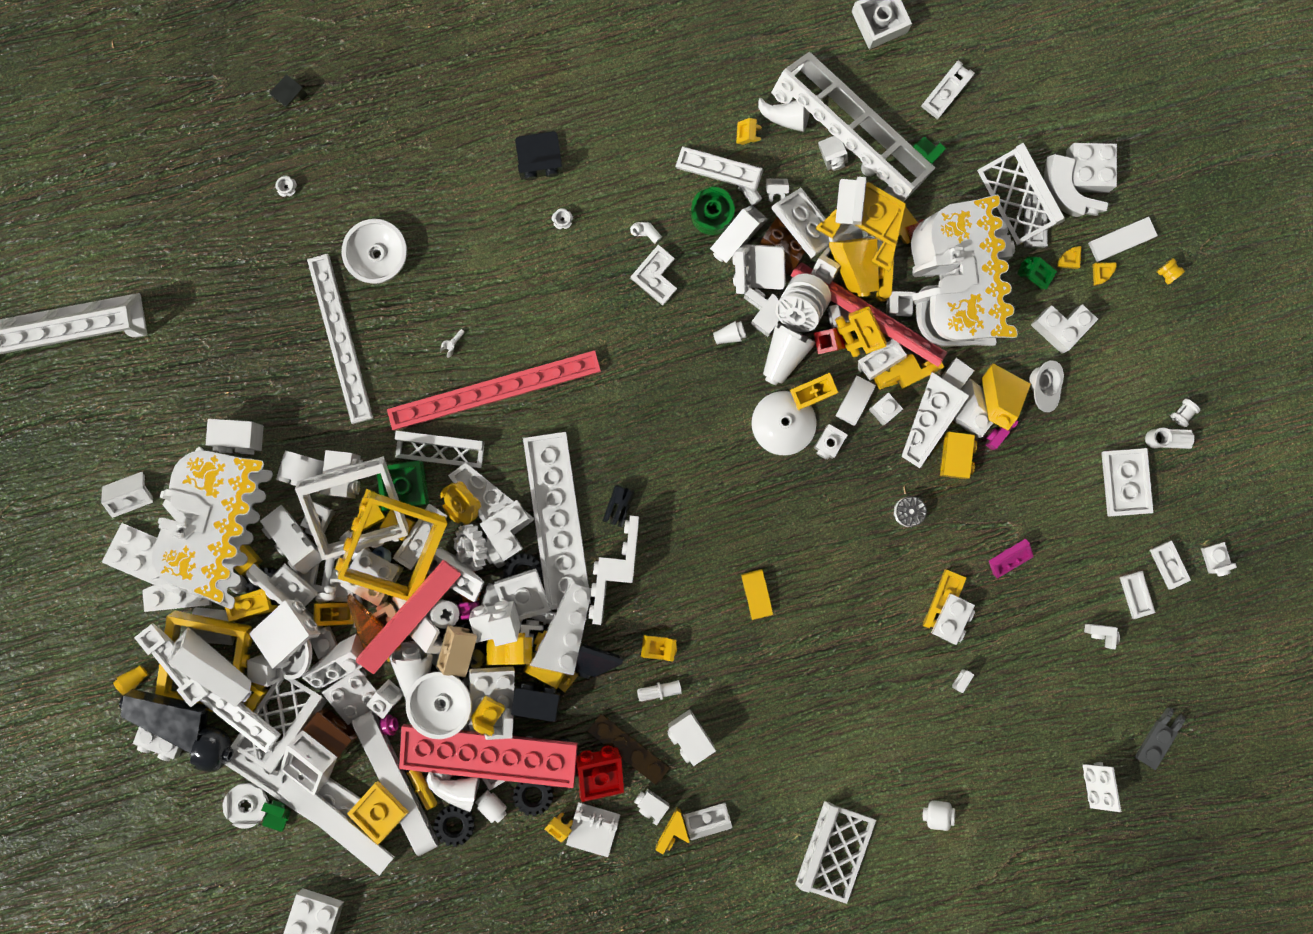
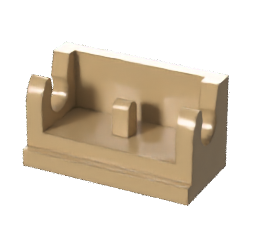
(456, 651)

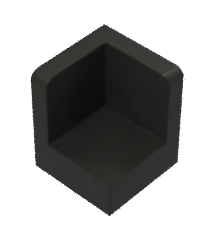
(287, 91)

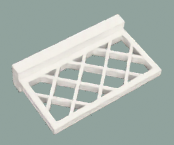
(1037, 183)
(309, 709)
(817, 851)

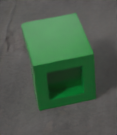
(928, 150)

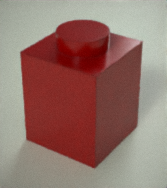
(829, 341)

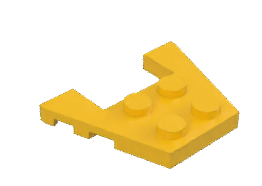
(880, 219)

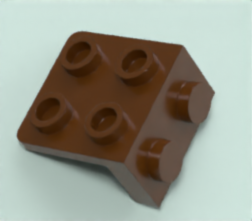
(780, 236)

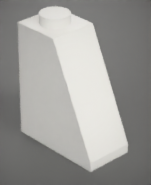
(738, 233)

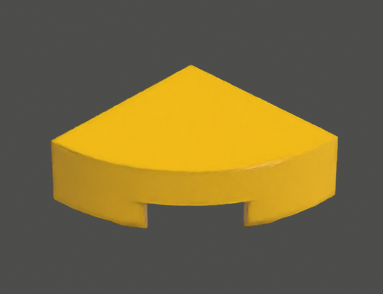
(1070, 258)
(1102, 272)

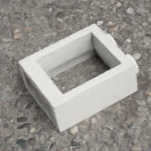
(315, 769)

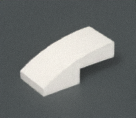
(855, 400)

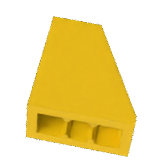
(856, 264)
(1003, 395)

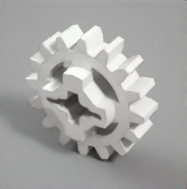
(470, 547)

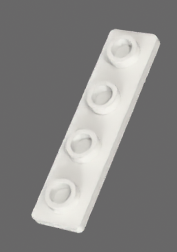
(283, 585)

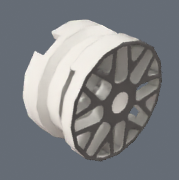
(910, 511)

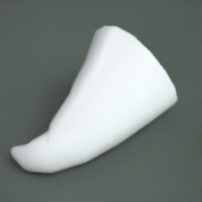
(787, 115)
(455, 792)

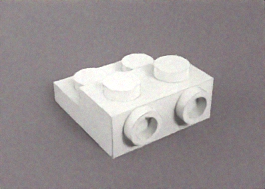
(149, 742)

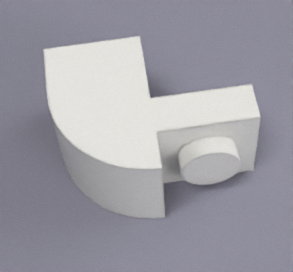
(766, 318)

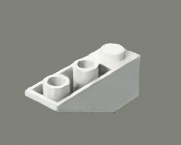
(335, 664)

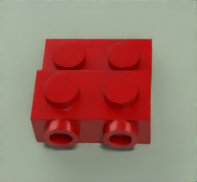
(599, 773)

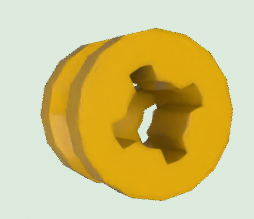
(1170, 271)

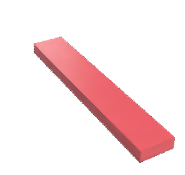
(408, 617)

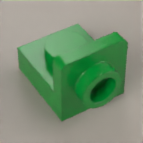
(1037, 271)

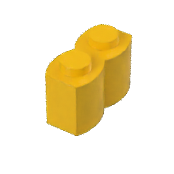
(511, 653)

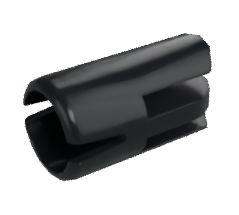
(621, 498)

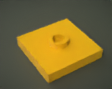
(378, 813)

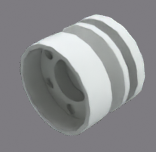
(803, 302)

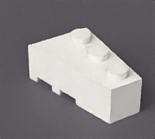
(291, 540)

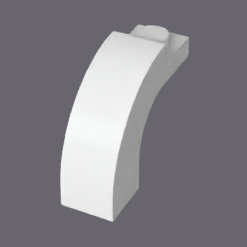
(1059, 182)

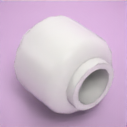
(939, 815)

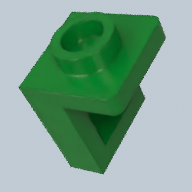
(276, 815)

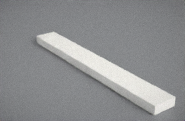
(340, 339)

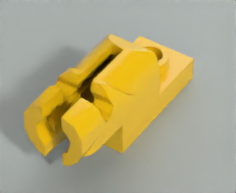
(906, 373)

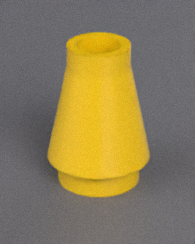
(130, 679)

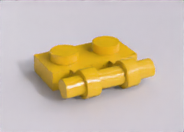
(866, 328)

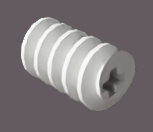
(443, 614)

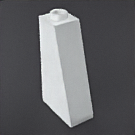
(209, 668)

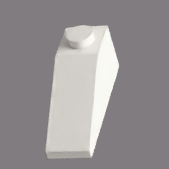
(468, 583)

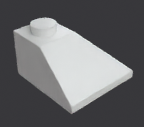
(973, 413)

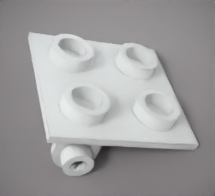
(350, 695)
(1101, 787)
(593, 829)

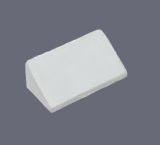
(707, 821)

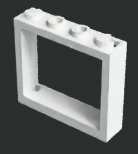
(338, 477)

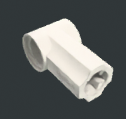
(1170, 438)

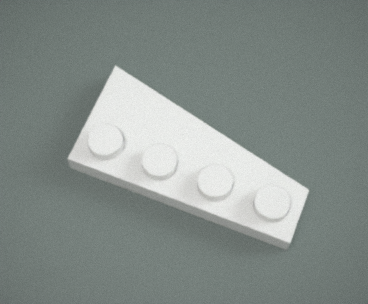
(934, 415)
(490, 497)
(563, 639)

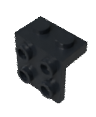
(539, 155)

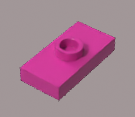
(1011, 558)

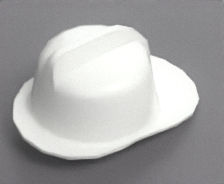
(1046, 385)

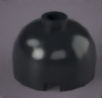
(211, 750)

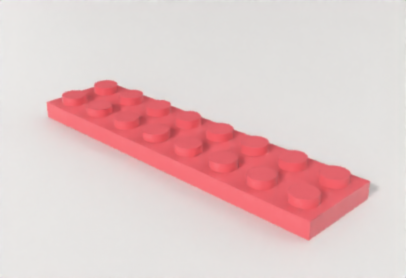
(497, 759)

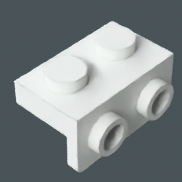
(953, 619)

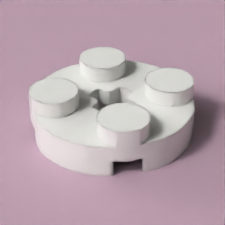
(237, 814)

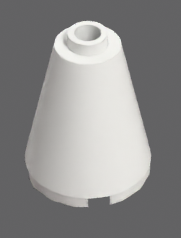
(785, 353)
(410, 664)

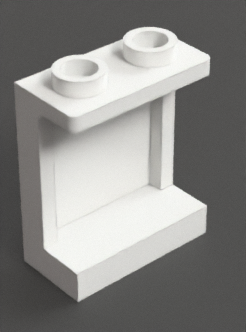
(284, 632)

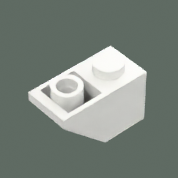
(833, 153)

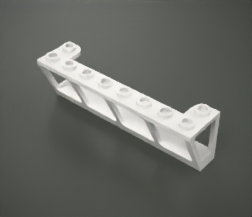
(790, 87)
(73, 323)

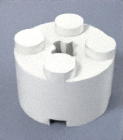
(298, 467)

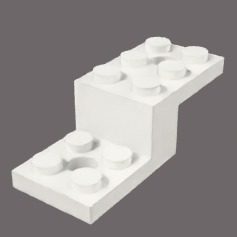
(614, 570)

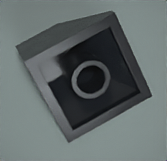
(596, 661)

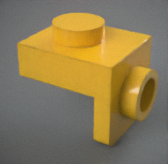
(658, 648)

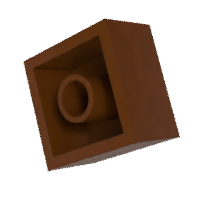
(331, 732)

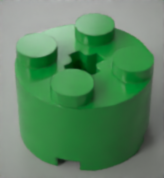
(704, 202)

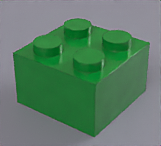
(408, 482)

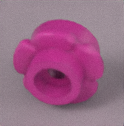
(388, 725)

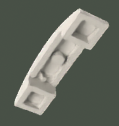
(155, 641)

